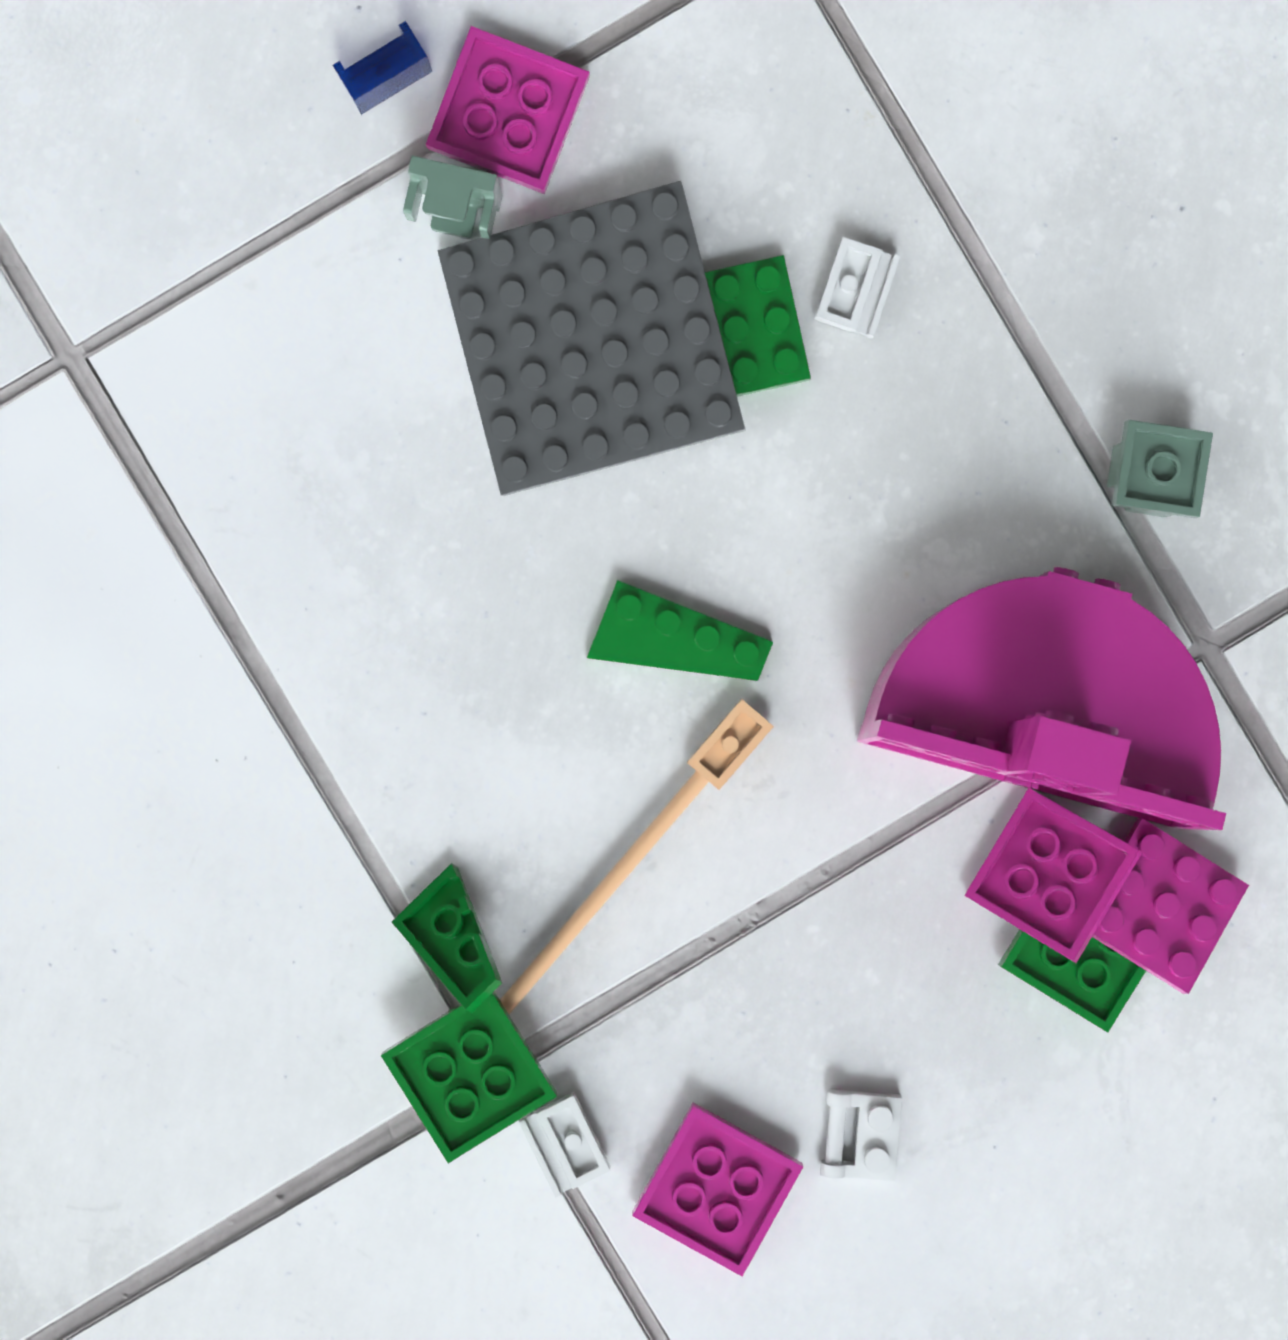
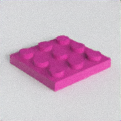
(507, 110)
(1053, 874)
(1170, 908)
(717, 1189)

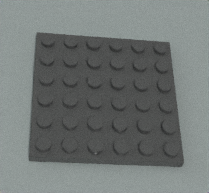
(591, 339)

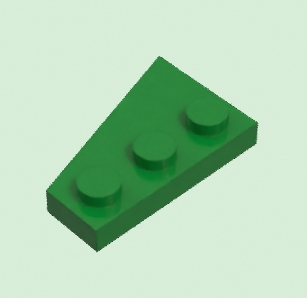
(450, 939)

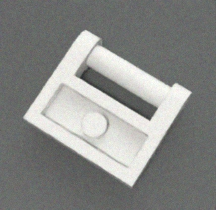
(875, 1135)

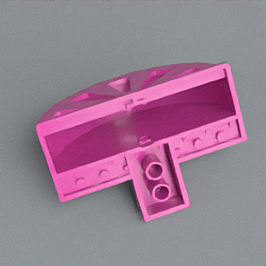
(1058, 695)

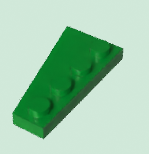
(665, 635)

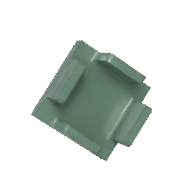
(452, 197)
(1160, 469)

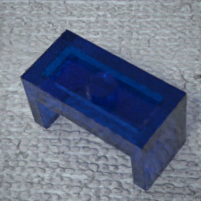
(385, 71)

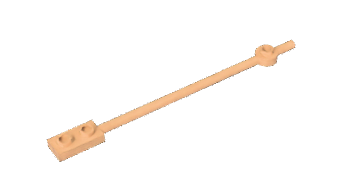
(714, 763)

